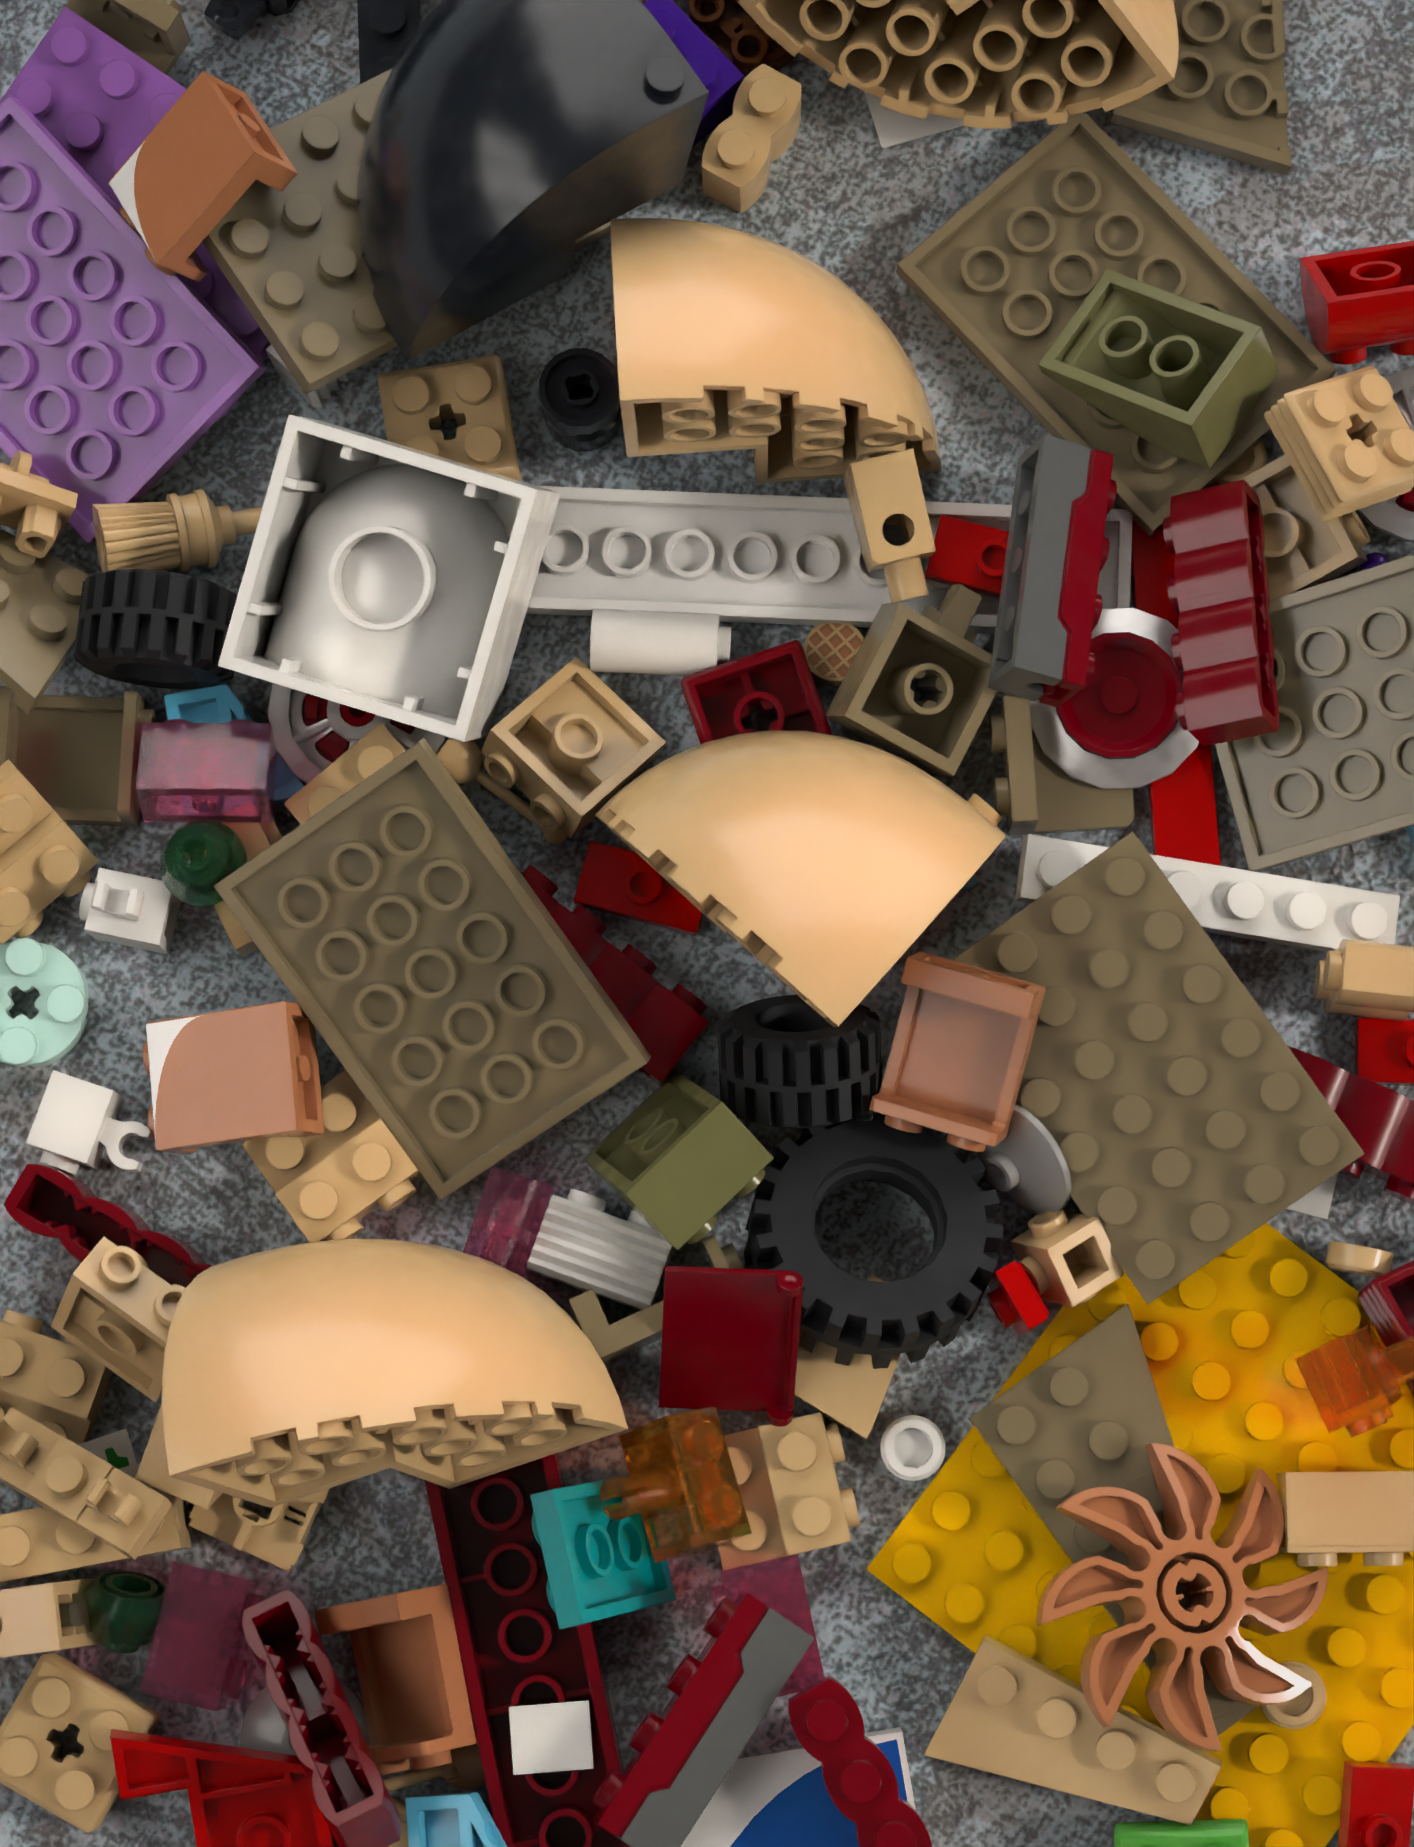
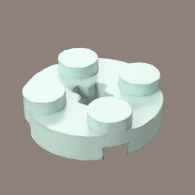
(60, 1007)

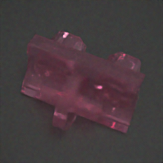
(508, 1219)

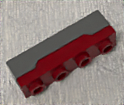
(1053, 571)
(703, 1726)

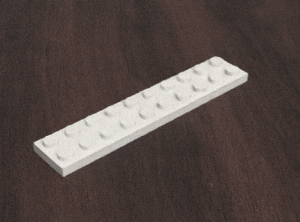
(750, 557)

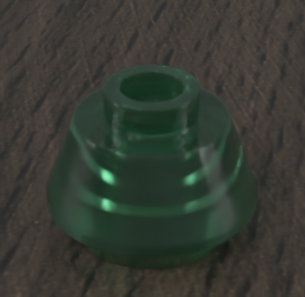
(196, 881)
(124, 1609)

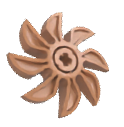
(1152, 1608)

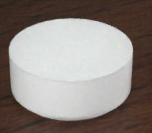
(912, 1448)

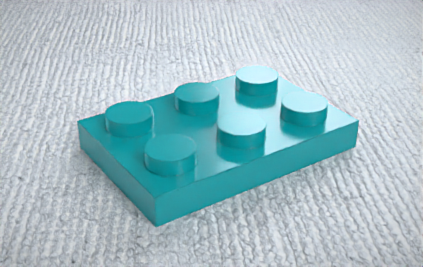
(592, 1561)

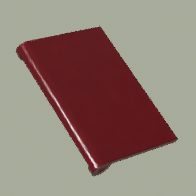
(731, 1340)

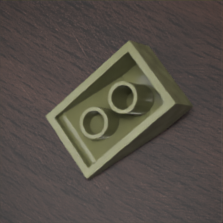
(1163, 366)
(680, 1160)

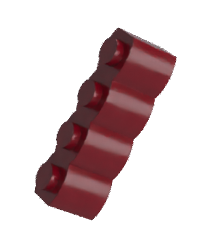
(1223, 614)
(662, 1019)
(1375, 1118)
(67, 1209)
(320, 1723)
(854, 1767)

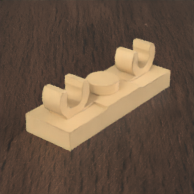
(78, 1485)

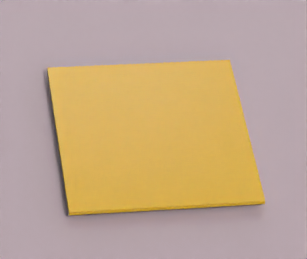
(1236, 1404)

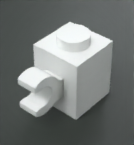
(130, 911)
(79, 1123)

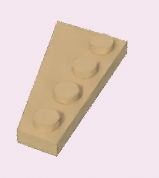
(1039, 1730)

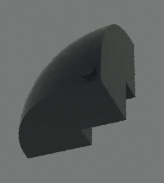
(509, 144)

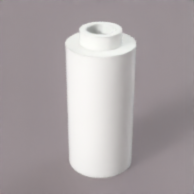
(657, 642)

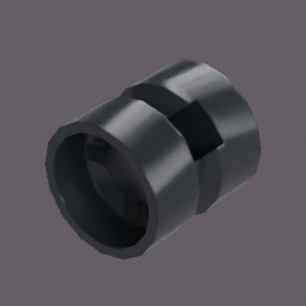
(580, 399)

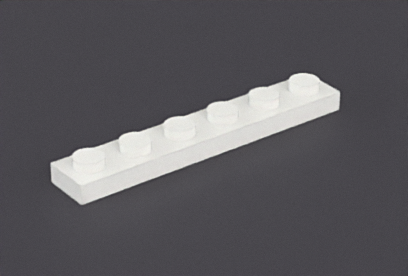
(1234, 899)

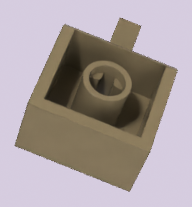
(952, 674)

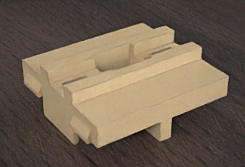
(268, 1538)

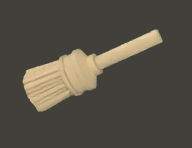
(168, 534)

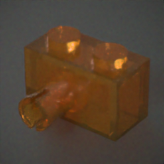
(1357, 1379)
(679, 1485)

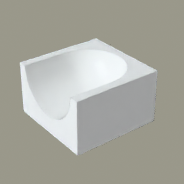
(388, 579)

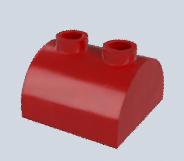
(1360, 301)

